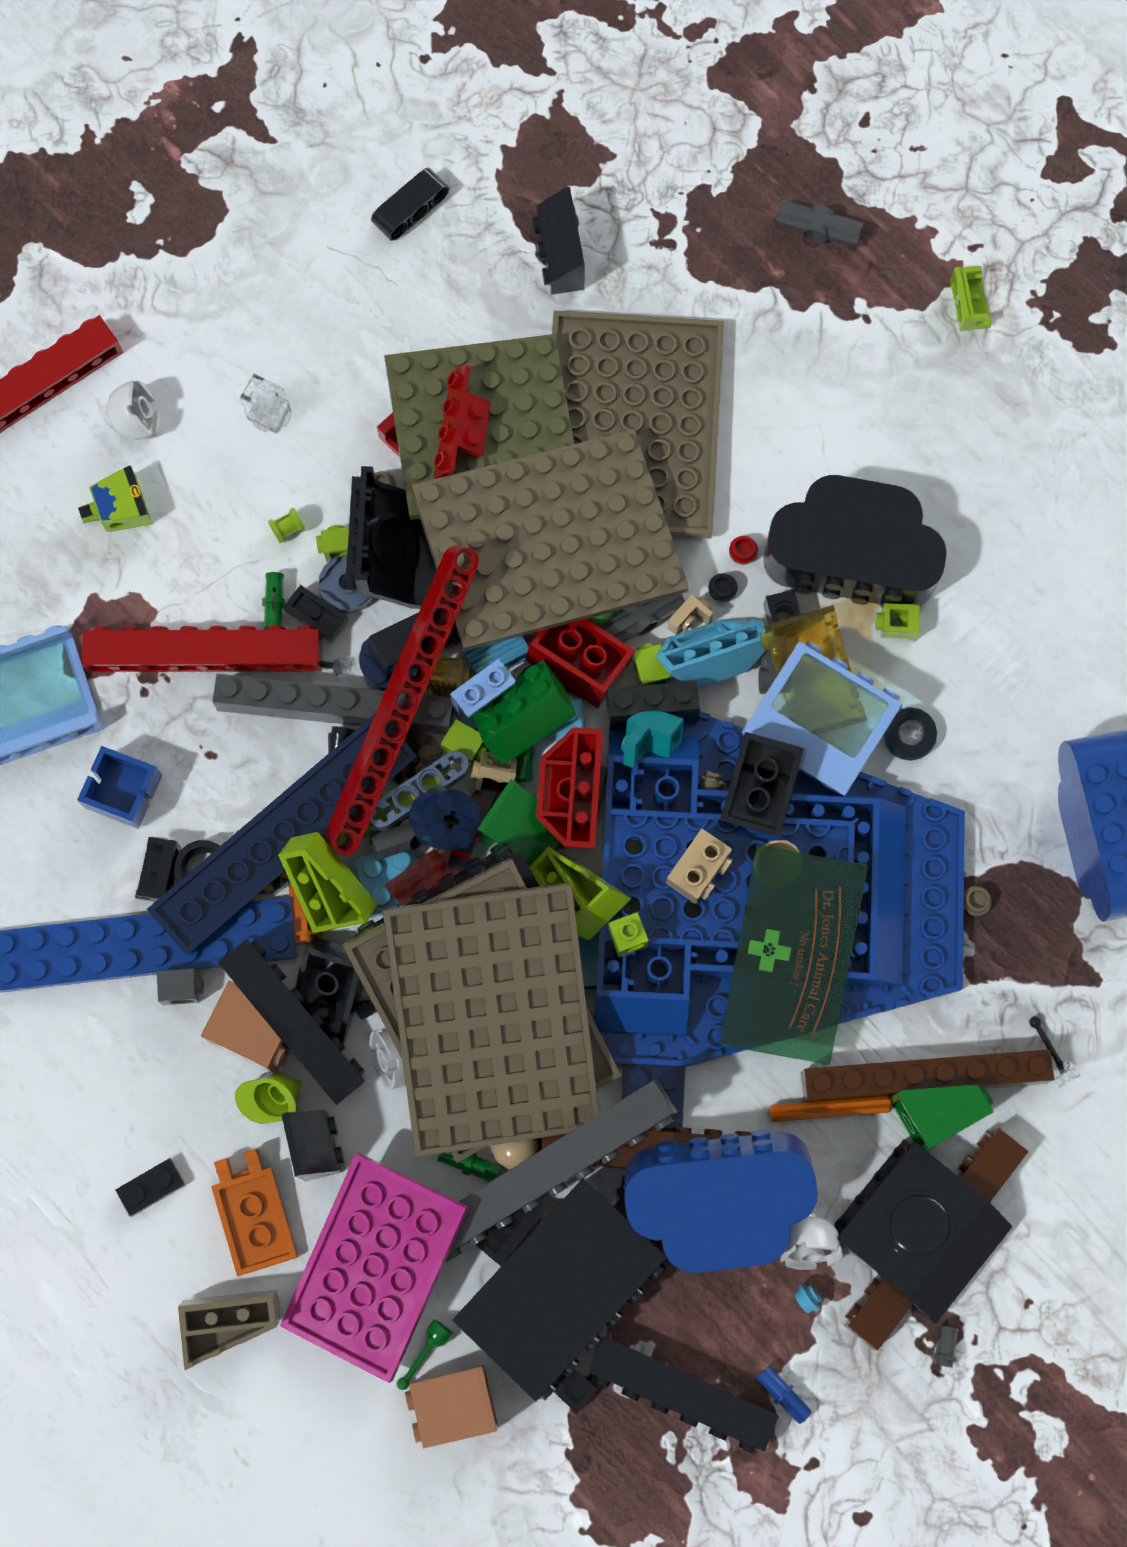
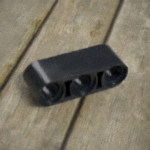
(410, 204)

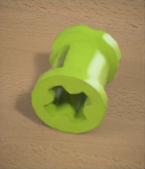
(286, 525)

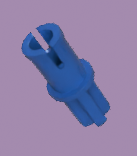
(784, 1394)

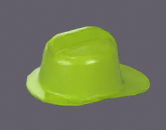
(268, 1097)

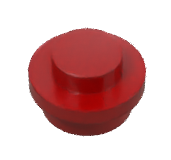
(743, 550)

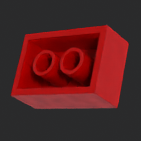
(582, 657)

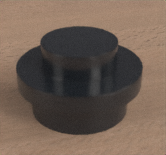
(722, 588)

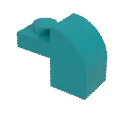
(653, 733)

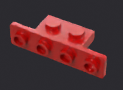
(463, 423)

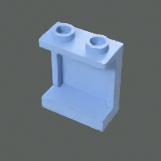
(480, 691)

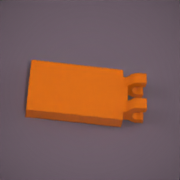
(252, 1215)

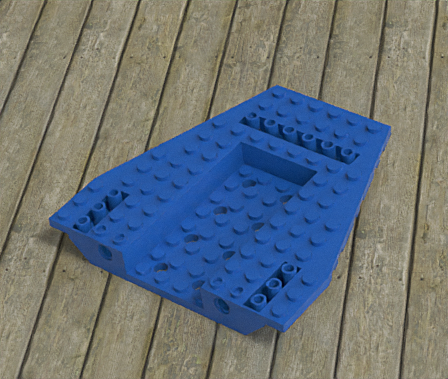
(672, 996)

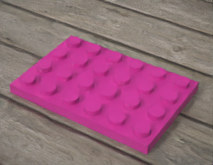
(374, 1267)

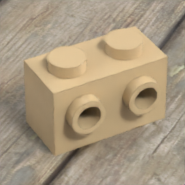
(699, 866)

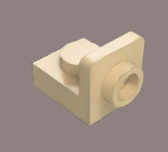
(684, 616)
(492, 768)

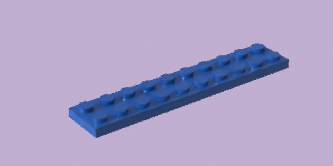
(134, 947)

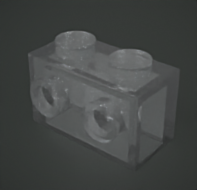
(266, 404)

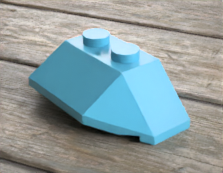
(713, 651)

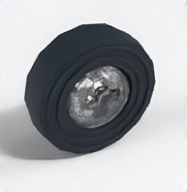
(911, 748)

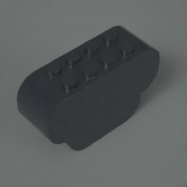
(856, 544)

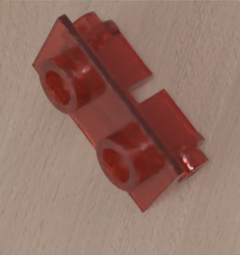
(418, 876)

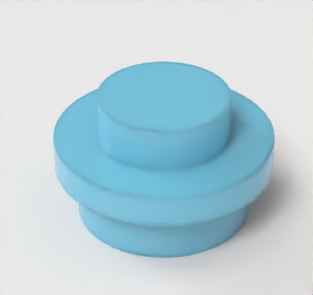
(808, 1298)

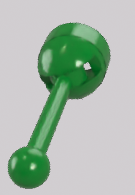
(437, 1336)

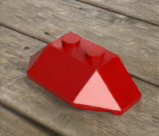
(571, 788)

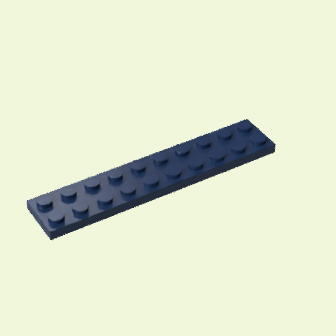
(250, 857)

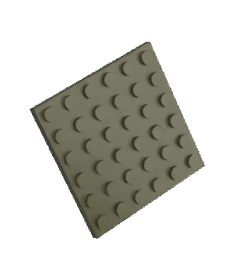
(517, 378)

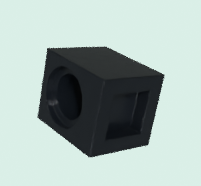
(781, 602)

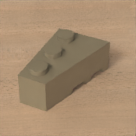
(223, 1322)

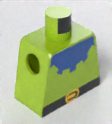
(117, 502)

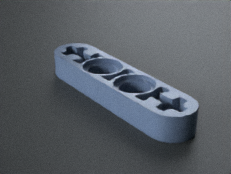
(415, 787)

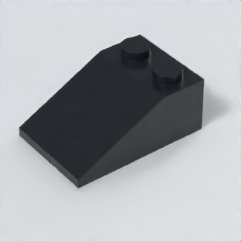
(763, 784)
(329, 985)
(312, 1144)

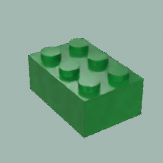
(524, 713)

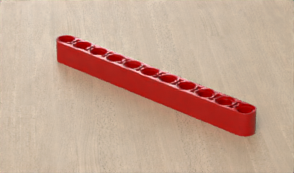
(412, 688)

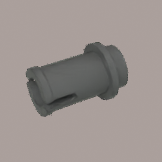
(945, 1346)

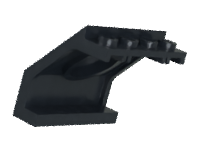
(385, 548)
(921, 1229)

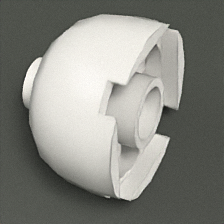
(131, 411)
(389, 1063)
(812, 1242)

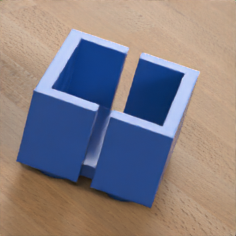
(122, 787)

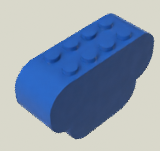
(1095, 817)
(721, 1198)

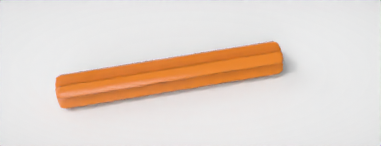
(830, 1108)

